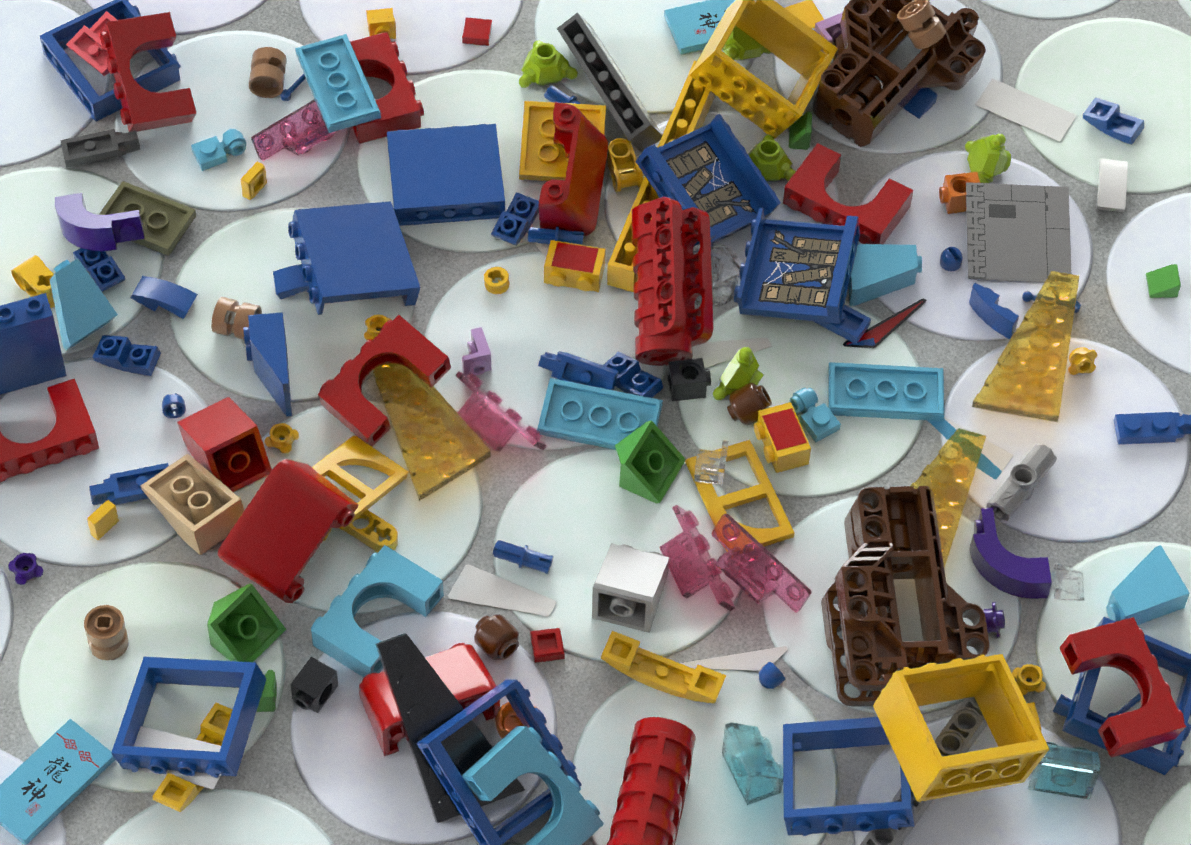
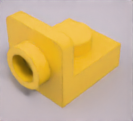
(381, 21)

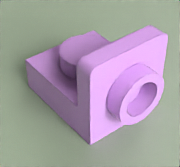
(829, 28)
(479, 354)

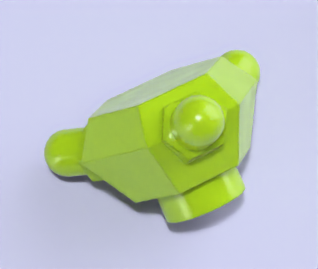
(742, 46)
(545, 66)
(988, 157)
(771, 160)
(738, 373)

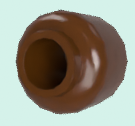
(747, 402)
(496, 636)

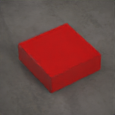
(477, 31)
(547, 645)

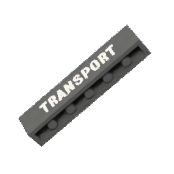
(610, 82)

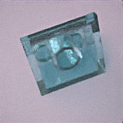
(751, 762)
(1066, 772)

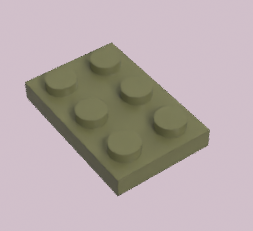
(161, 218)

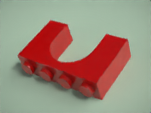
(141, 107)
(399, 107)
(808, 195)
(394, 344)
(69, 438)
(1124, 648)

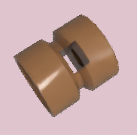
(921, 23)
(267, 72)
(225, 315)
(106, 632)

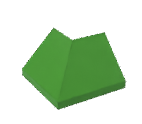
(648, 462)
(243, 625)

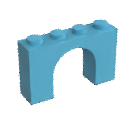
(384, 576)
(521, 752)

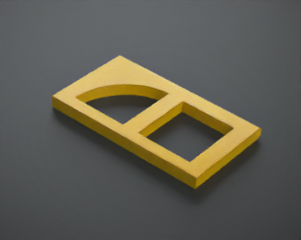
(358, 452)
(717, 505)

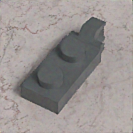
(98, 147)

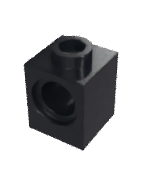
(678, 381)
(314, 685)

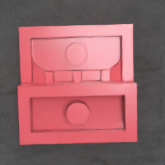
(88, 44)

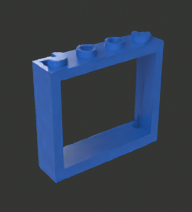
(101, 106)
(215, 673)
(1150, 757)
(457, 787)
(838, 819)

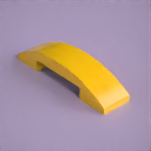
(660, 672)
(179, 793)

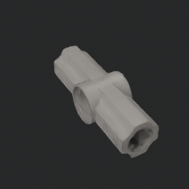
(1030, 472)

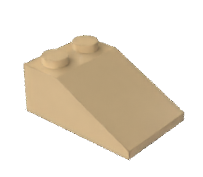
(194, 503)

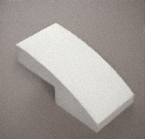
(1112, 185)

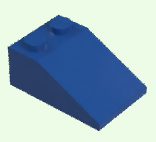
(268, 350)

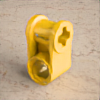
(622, 165)
(34, 278)

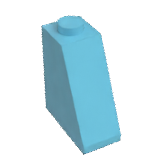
(882, 270)
(78, 303)
(1148, 590)

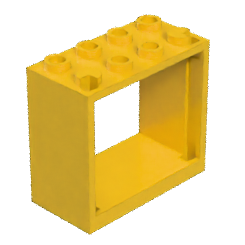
(785, 38)
(1002, 705)

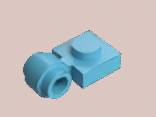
(213, 153)
(816, 420)

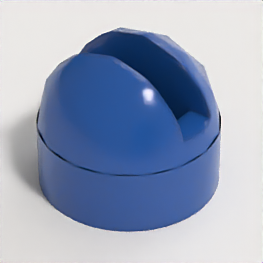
(948, 261)
(173, 412)
(770, 676)

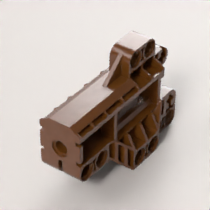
(861, 103)
(887, 539)

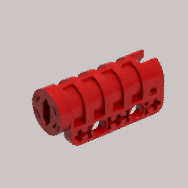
(671, 281)
(653, 783)

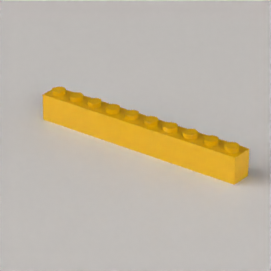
(686, 117)

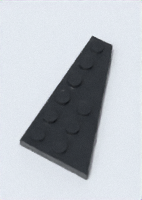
(423, 707)

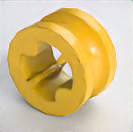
(500, 287)

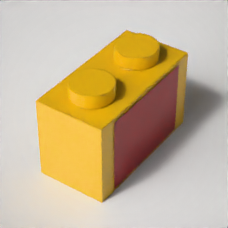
(574, 266)
(782, 437)

